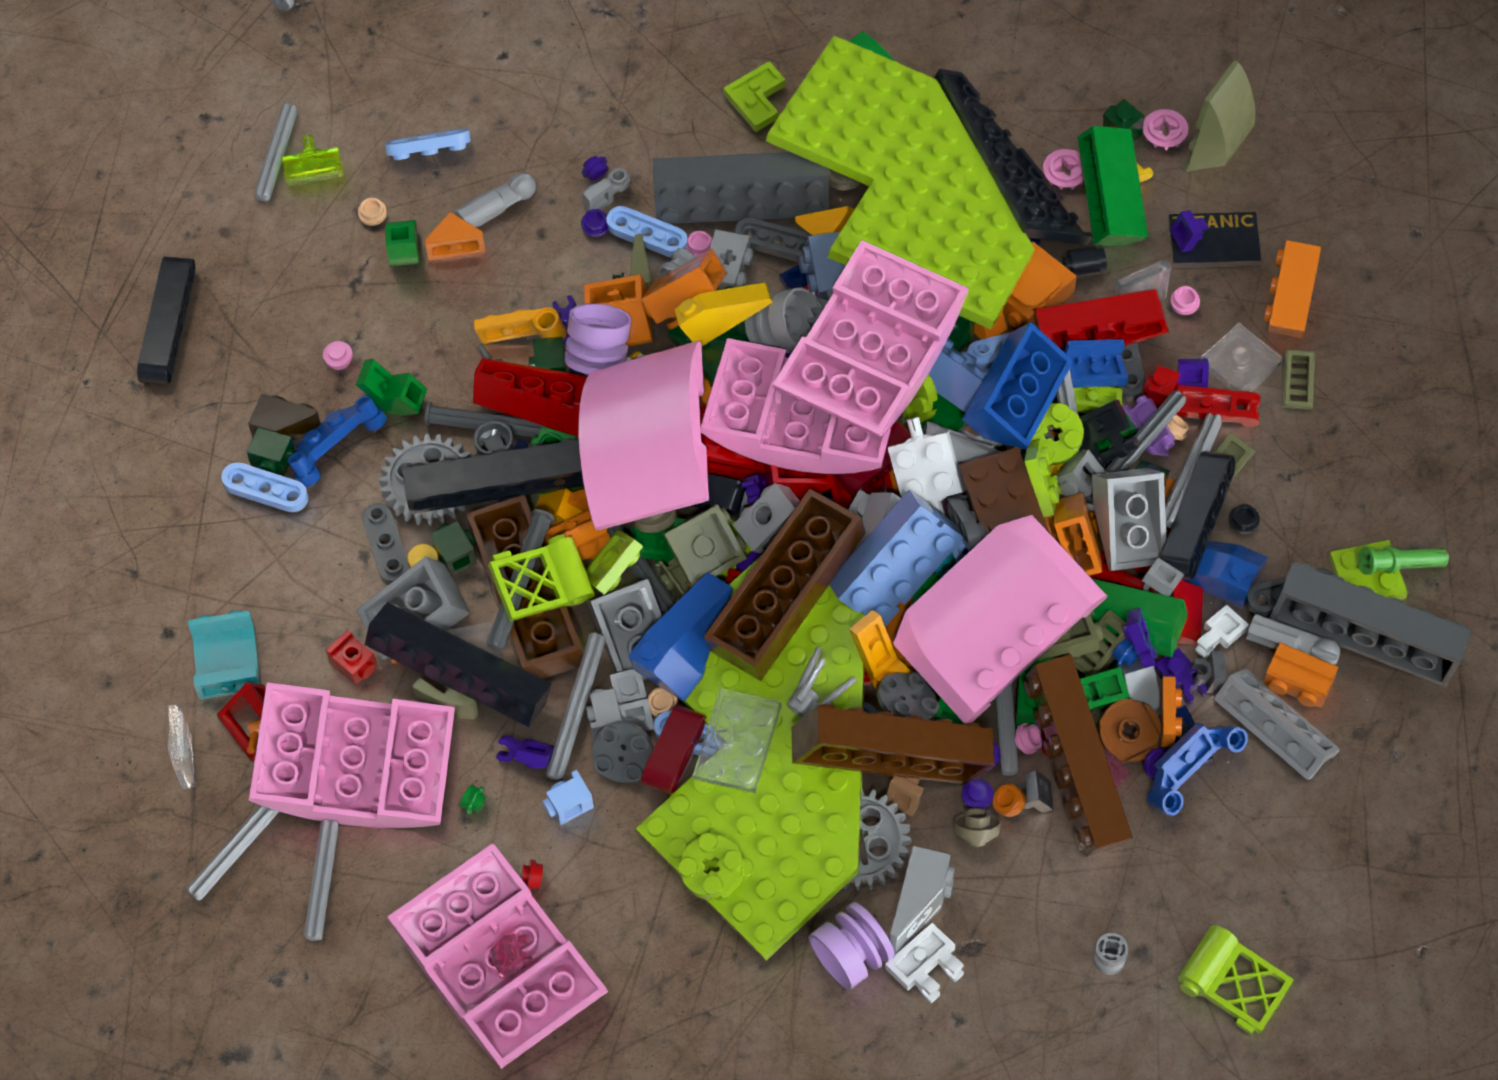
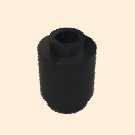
(1086, 261)

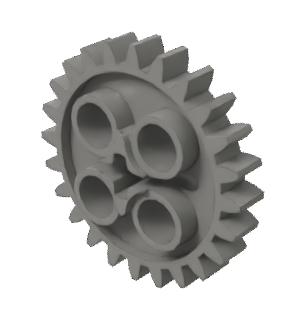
(418, 452)
(887, 833)

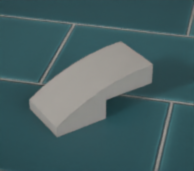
(632, 698)

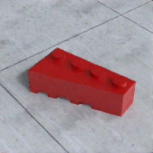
(1124, 317)
(530, 393)

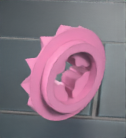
(1175, 125)
(1070, 160)

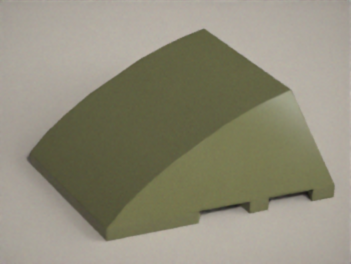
(1223, 121)

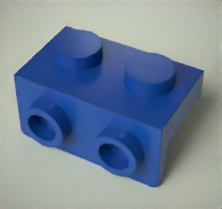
(1097, 363)

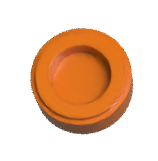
(1008, 800)

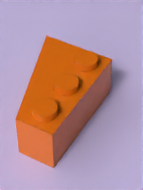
(1292, 289)

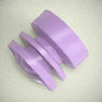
(596, 337)
(853, 944)

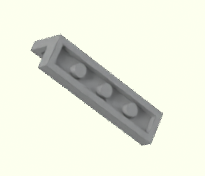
(1276, 723)

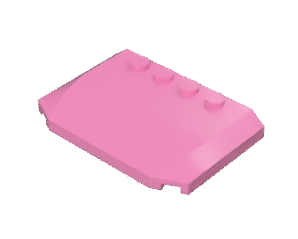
(995, 615)

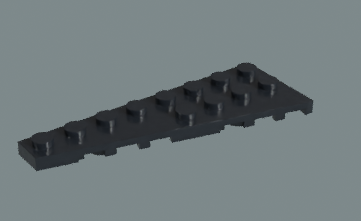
(1015, 173)

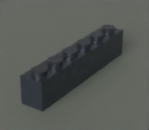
(493, 476)
(457, 664)

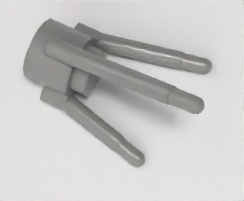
(805, 699)

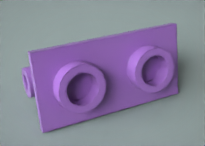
(1139, 416)

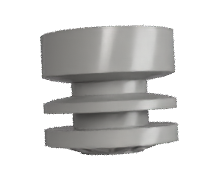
(782, 321)

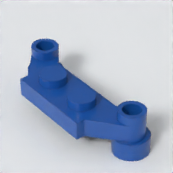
(330, 432)
(1186, 758)

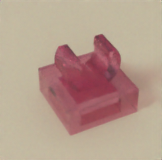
(508, 956)

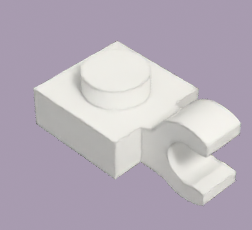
(1221, 628)

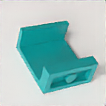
(224, 653)

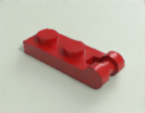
(1204, 400)

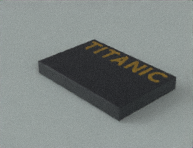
(1228, 242)

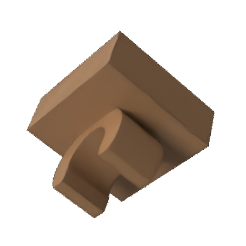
(905, 794)

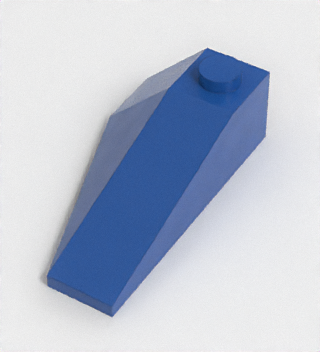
(1228, 571)
(675, 646)

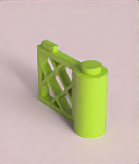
(565, 575)
(1210, 965)

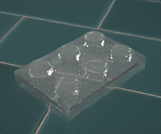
(737, 740)

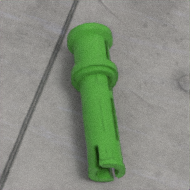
(1392, 559)

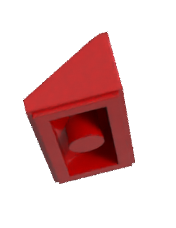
(1193, 600)

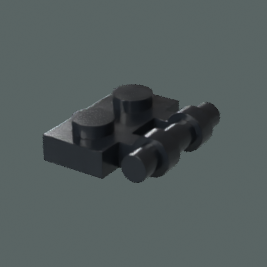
(1104, 424)

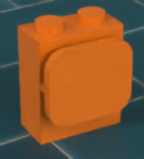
(688, 280)
(1041, 286)
(1076, 532)

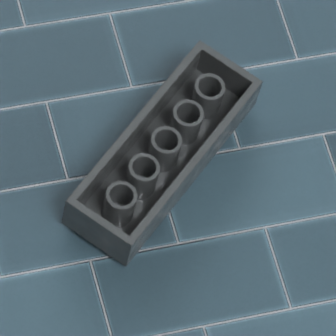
(738, 187)
(1371, 624)

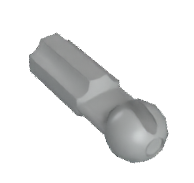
(494, 202)
(1272, 632)

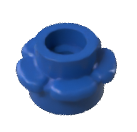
(1125, 653)

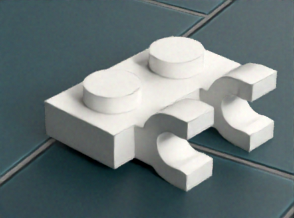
(920, 956)

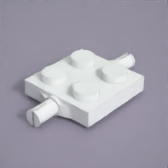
(926, 466)

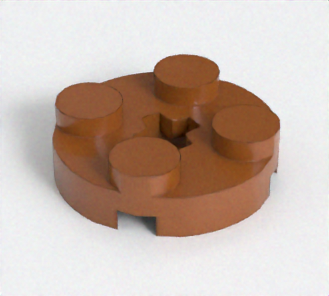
(1133, 713)

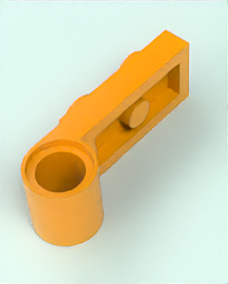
(520, 324)
(876, 648)

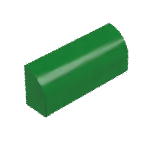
(1112, 186)
(1162, 613)

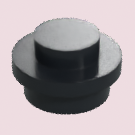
(1244, 519)

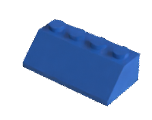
(1018, 388)

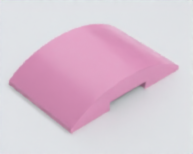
(873, 340)
(776, 427)
(643, 437)
(351, 758)
(451, 939)

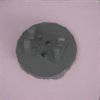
(907, 696)
(608, 749)

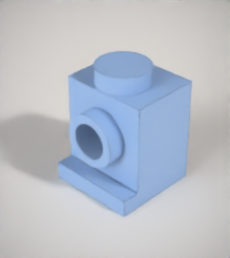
(568, 799)

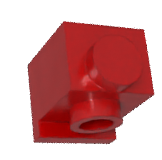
(1161, 384)
(341, 654)

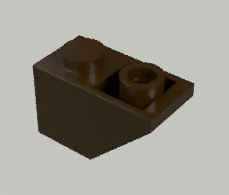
(283, 417)

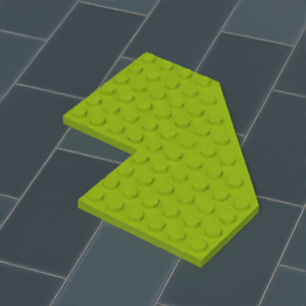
(924, 175)
(804, 819)

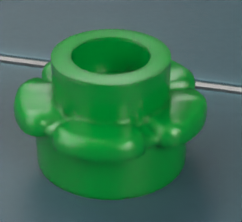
(473, 799)

